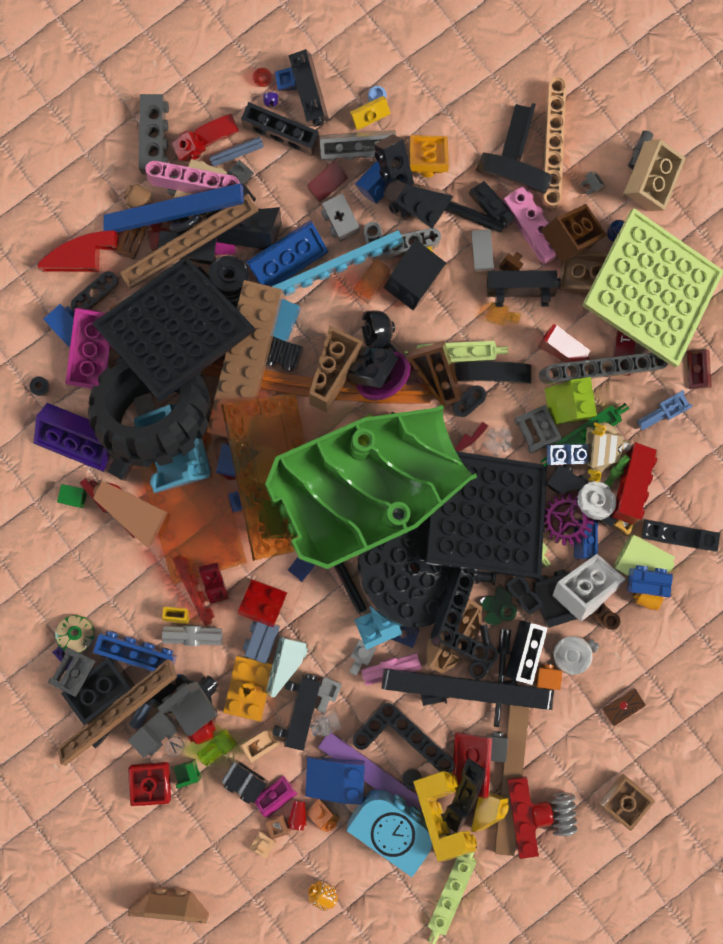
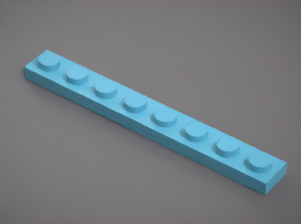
(340, 263)

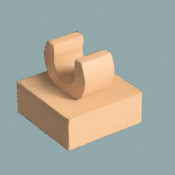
(263, 844)

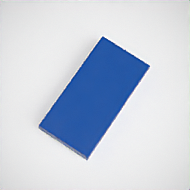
(288, 255)

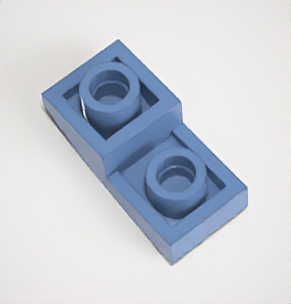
(567, 454)

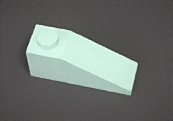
(287, 659)

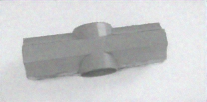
(192, 635)

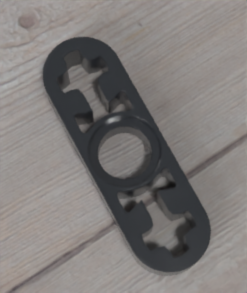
(101, 279)

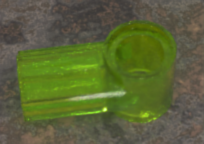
(220, 745)

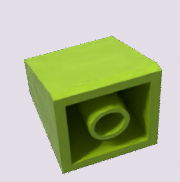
(571, 401)

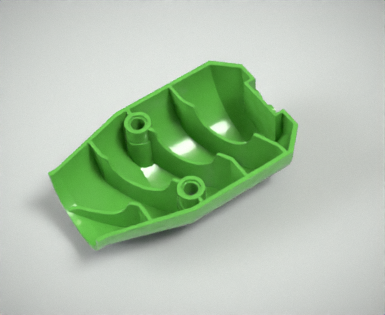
(346, 493)

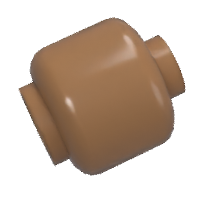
(137, 196)

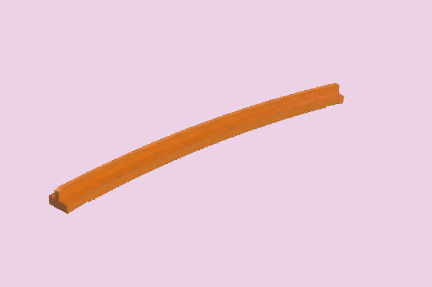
(301, 386)

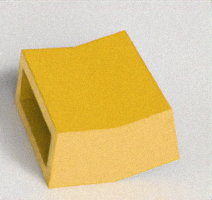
(166, 610)

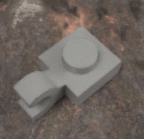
(361, 656)
(328, 691)

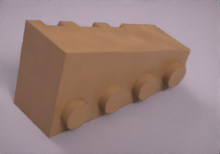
(338, 355)

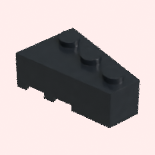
(418, 200)
(256, 231)

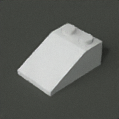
(588, 587)

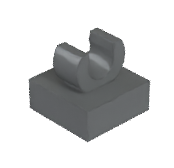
(241, 172)
(595, 182)

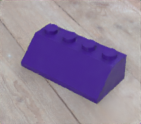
(69, 436)

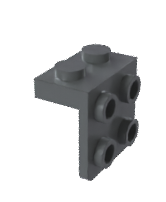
(189, 707)

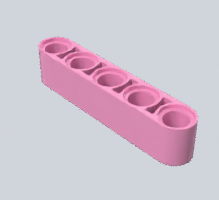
(184, 175)

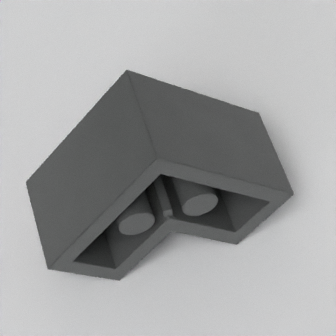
(149, 737)

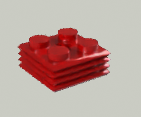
(140, 792)

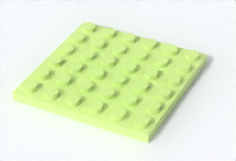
(653, 288)

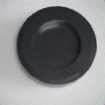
(409, 776)

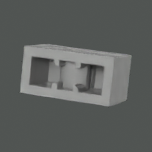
(348, 225)

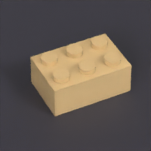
(654, 175)

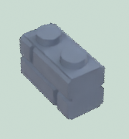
(261, 641)

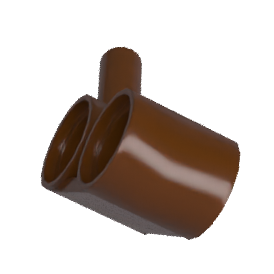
(602, 614)

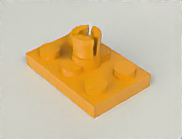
(429, 154)
(248, 688)

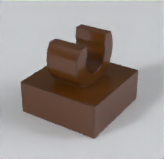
(511, 263)

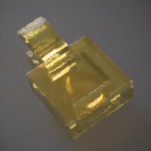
(500, 314)

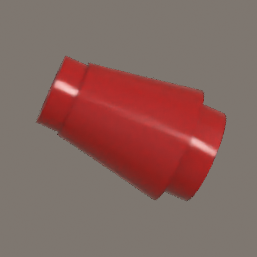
(297, 817)

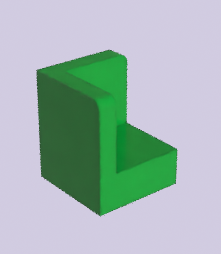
(72, 496)
(187, 773)

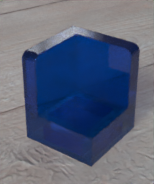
(301, 569)

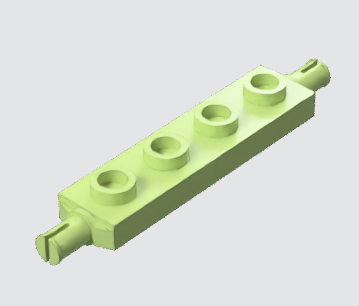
(472, 351)
(451, 895)

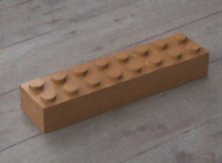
(247, 360)

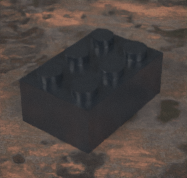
(100, 690)

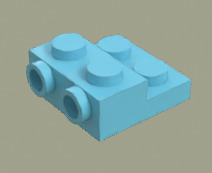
(376, 629)

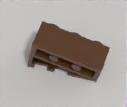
(437, 371)

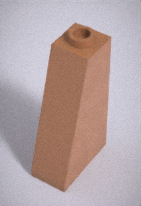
(133, 513)

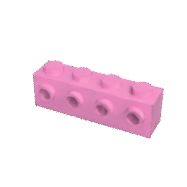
(530, 222)

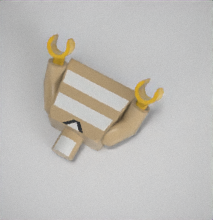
(604, 448)

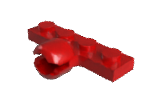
(527, 816)

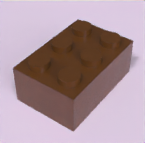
(573, 232)

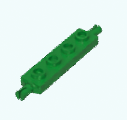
(578, 436)

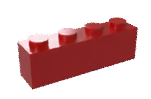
(634, 484)

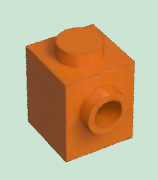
(548, 677)

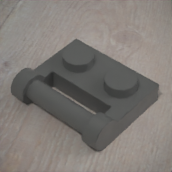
(543, 426)
(74, 675)

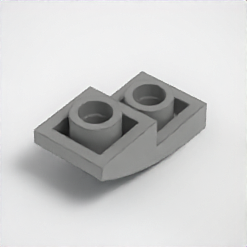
(482, 250)

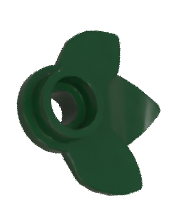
(496, 605)

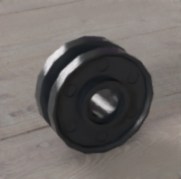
(231, 267)

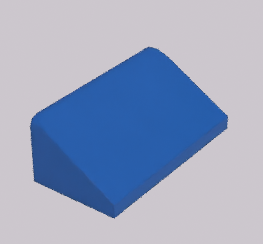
(588, 546)

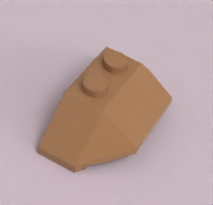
(469, 626)
(170, 905)

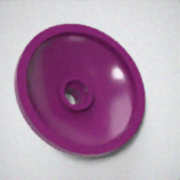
(393, 383)

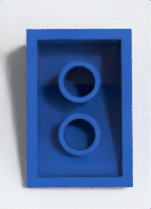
(335, 780)

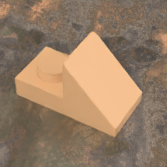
(259, 745)

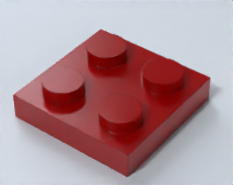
(262, 603)

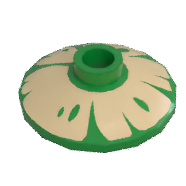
(77, 643)

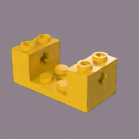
(428, 791)

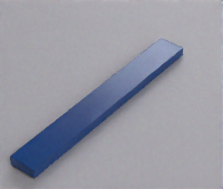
(174, 208)

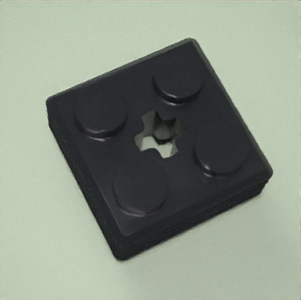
(372, 366)

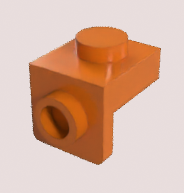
(322, 816)

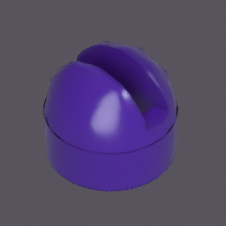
(270, 99)

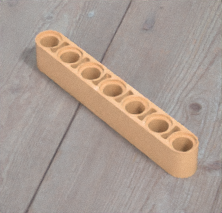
(556, 135)

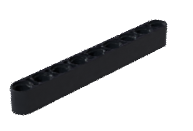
(467, 689)

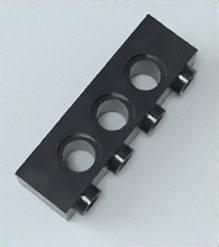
(280, 128)
(393, 149)

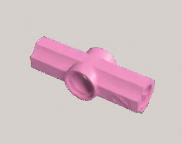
(375, 673)

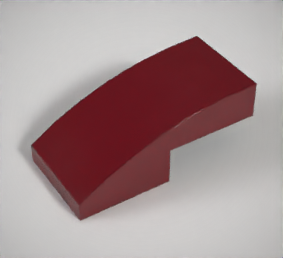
(466, 440)
(214, 582)

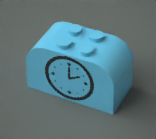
(392, 829)

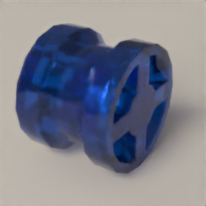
(615, 226)

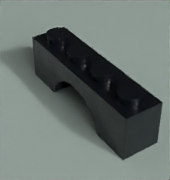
(564, 480)

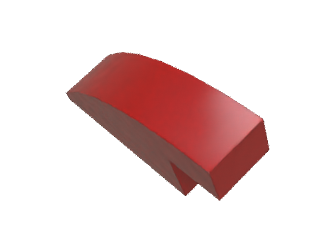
(80, 253)

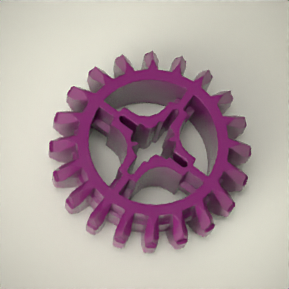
(563, 528)

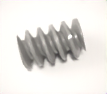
(565, 814)

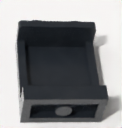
(552, 610)

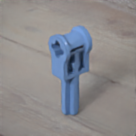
(668, 409)

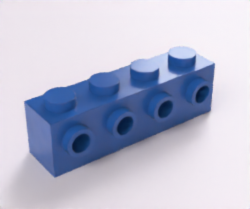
(131, 652)

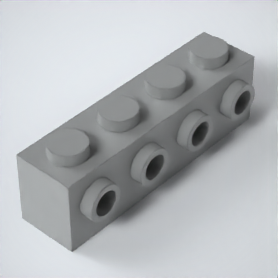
(351, 144)

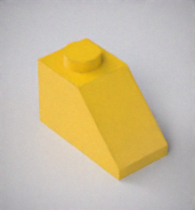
(489, 811)

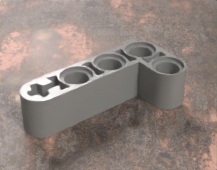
(389, 253)

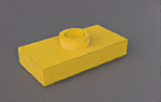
(370, 113)

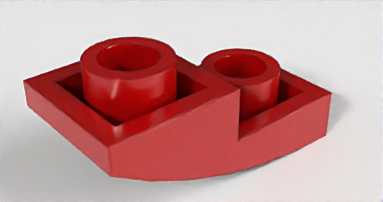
(217, 129)

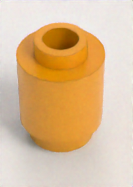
(648, 601)

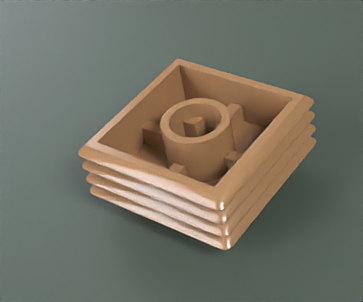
(626, 814)

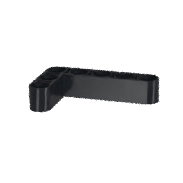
(456, 613)
(411, 728)

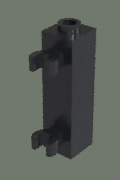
(308, 88)
(522, 284)
(301, 713)

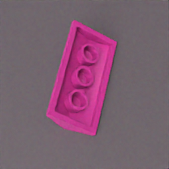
(88, 350)

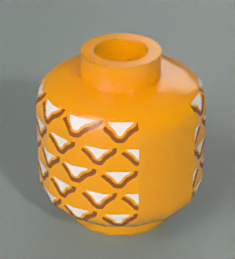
(322, 895)

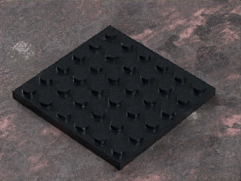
(173, 328)
(492, 520)

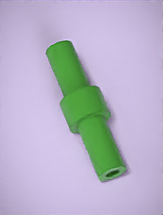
(617, 471)

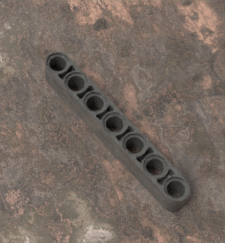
(595, 369)

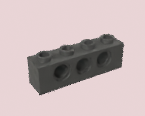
(150, 105)

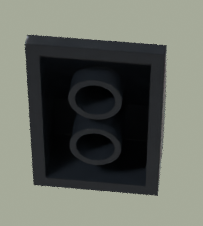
(414, 275)

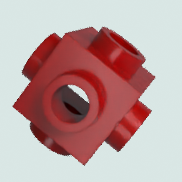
(188, 146)

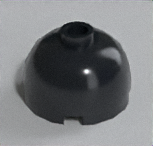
(377, 328)

